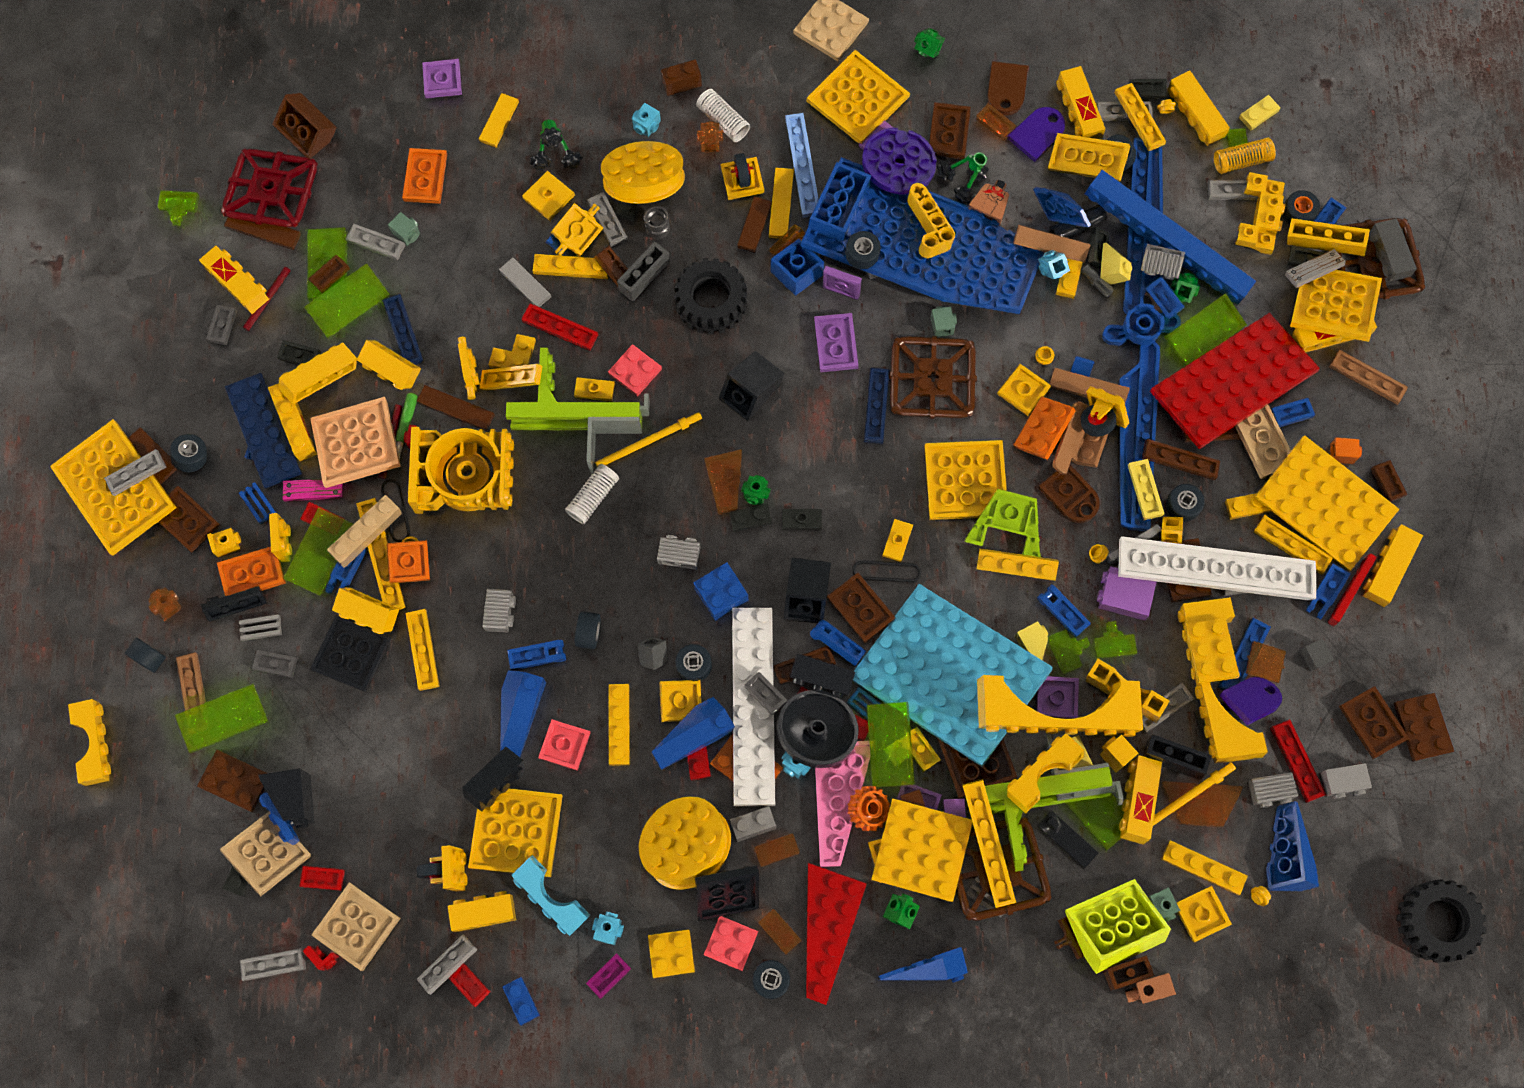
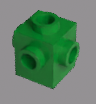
(928, 42)
(1185, 294)
(755, 496)
(901, 910)

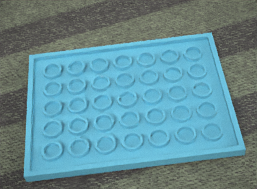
(934, 663)

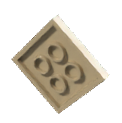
(831, 27)
(263, 856)
(356, 926)

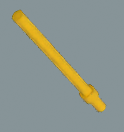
(682, 423)
(1215, 777)

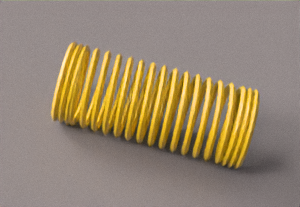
(1266, 157)

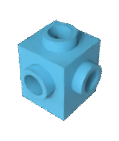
(646, 120)
(1053, 264)
(793, 769)
(611, 935)

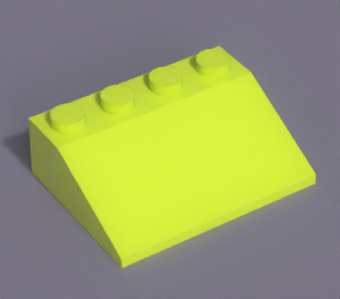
(1117, 925)

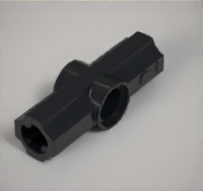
(1095, 215)

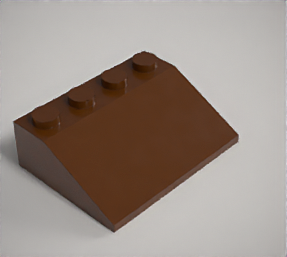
(963, 770)

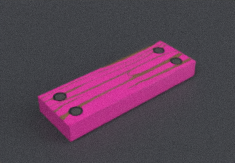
(310, 490)

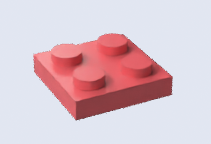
(634, 370)
(564, 745)
(731, 943)

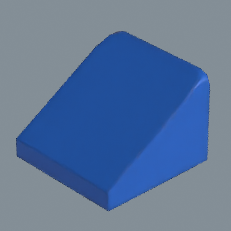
(1082, 366)

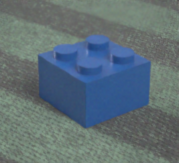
(797, 267)
(721, 591)

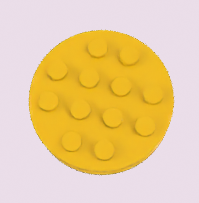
(642, 172)
(684, 842)

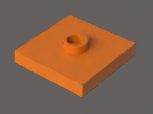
(408, 561)

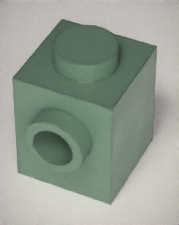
(404, 228)
(943, 321)
(1165, 904)

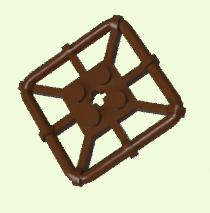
(1371, 268)
(943, 384)
(1015, 878)

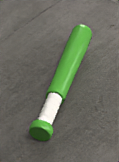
(405, 421)

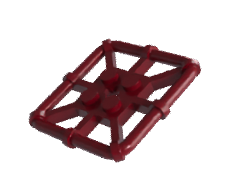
(276, 195)

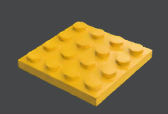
(858, 97)
(1338, 305)
(963, 477)
(514, 829)
(922, 850)

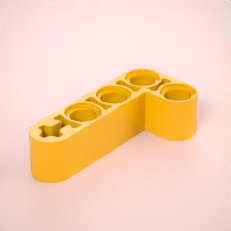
(938, 230)

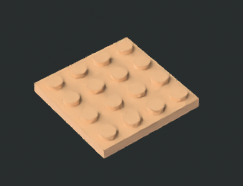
(355, 442)

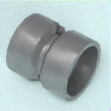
(657, 222)

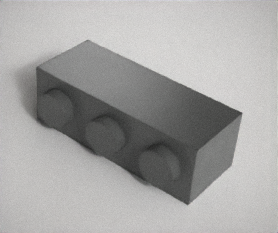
(1392, 250)
(643, 271)

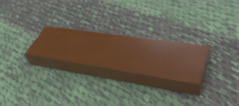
(274, 234)
(455, 408)
(1181, 459)

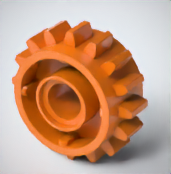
(859, 805)

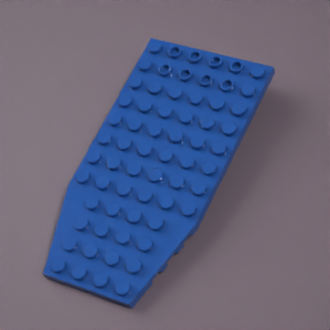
(977, 271)

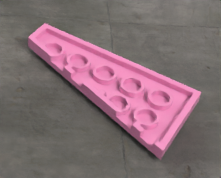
(833, 794)

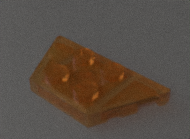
(1206, 809)

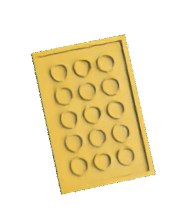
(1326, 503)
(113, 518)

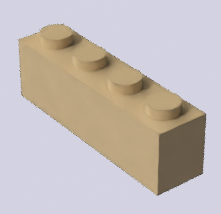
(364, 531)

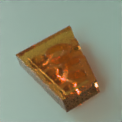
(725, 479)

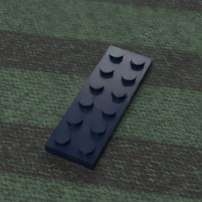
(263, 430)

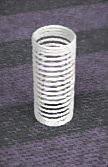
(711, 100)
(574, 511)

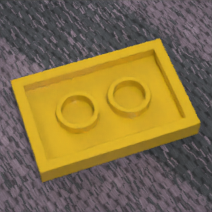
(1211, 651)

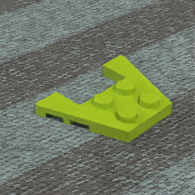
(1009, 513)

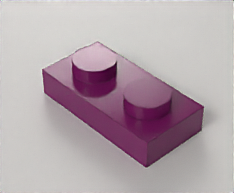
(608, 976)

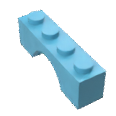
(531, 878)

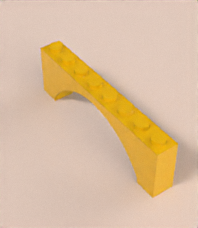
(1004, 710)
(1226, 735)

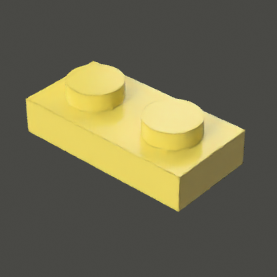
(1259, 112)

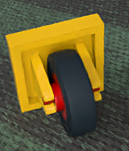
(742, 177)
(1103, 413)
(446, 869)

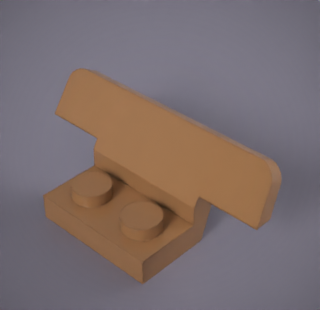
(1078, 445)

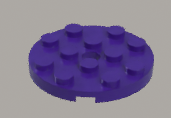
(893, 144)

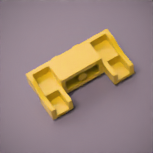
(1267, 214)

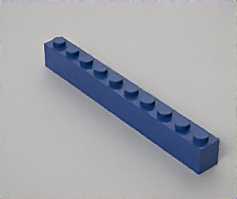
(1166, 233)

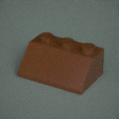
(303, 124)

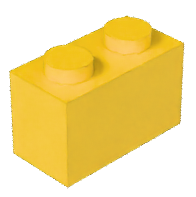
(1117, 752)

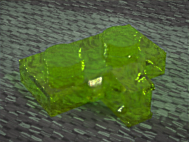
(177, 204)
(1114, 643)
(1067, 650)

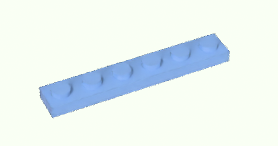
(802, 163)

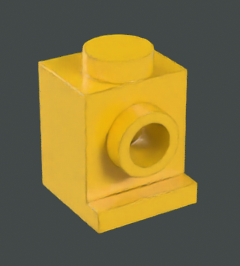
(1172, 530)
(229, 546)

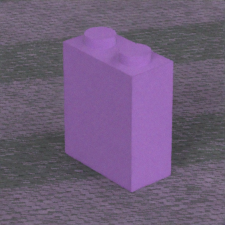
(1126, 595)

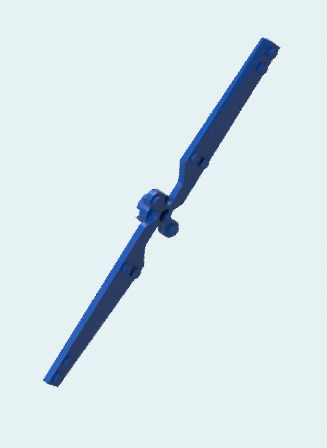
(1140, 403)

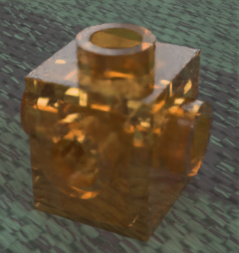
(710, 137)
(167, 609)

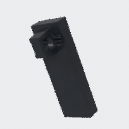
(221, 607)
(1068, 839)

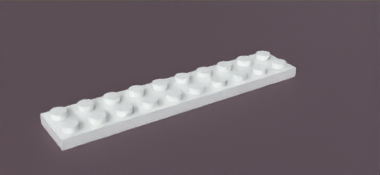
(1217, 568)
(753, 723)

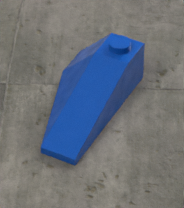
(1061, 207)
(519, 704)
(698, 729)
(1291, 859)
(938, 968)

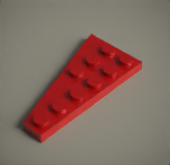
(830, 918)

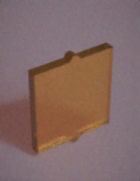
(1265, 662)

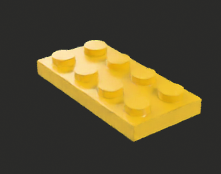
(1088, 156)

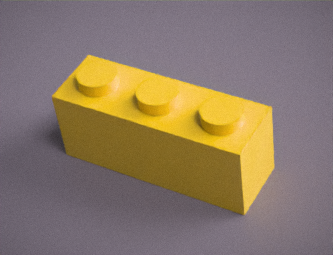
(388, 364)
(365, 610)
(481, 911)

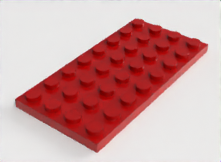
(1234, 380)

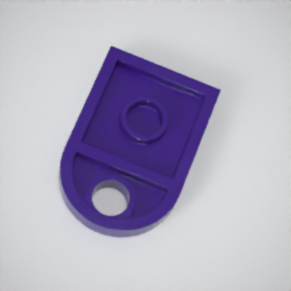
(1037, 133)
(1251, 700)

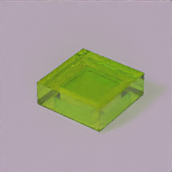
(1236, 137)

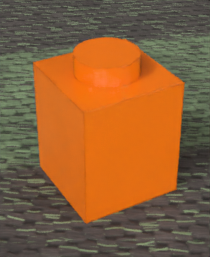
(1345, 450)

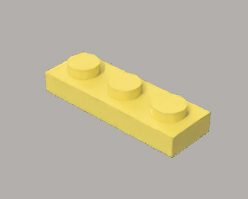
(1145, 489)

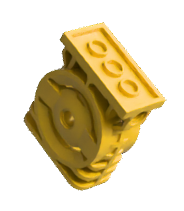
(474, 490)

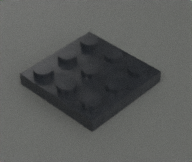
(350, 653)
(727, 892)

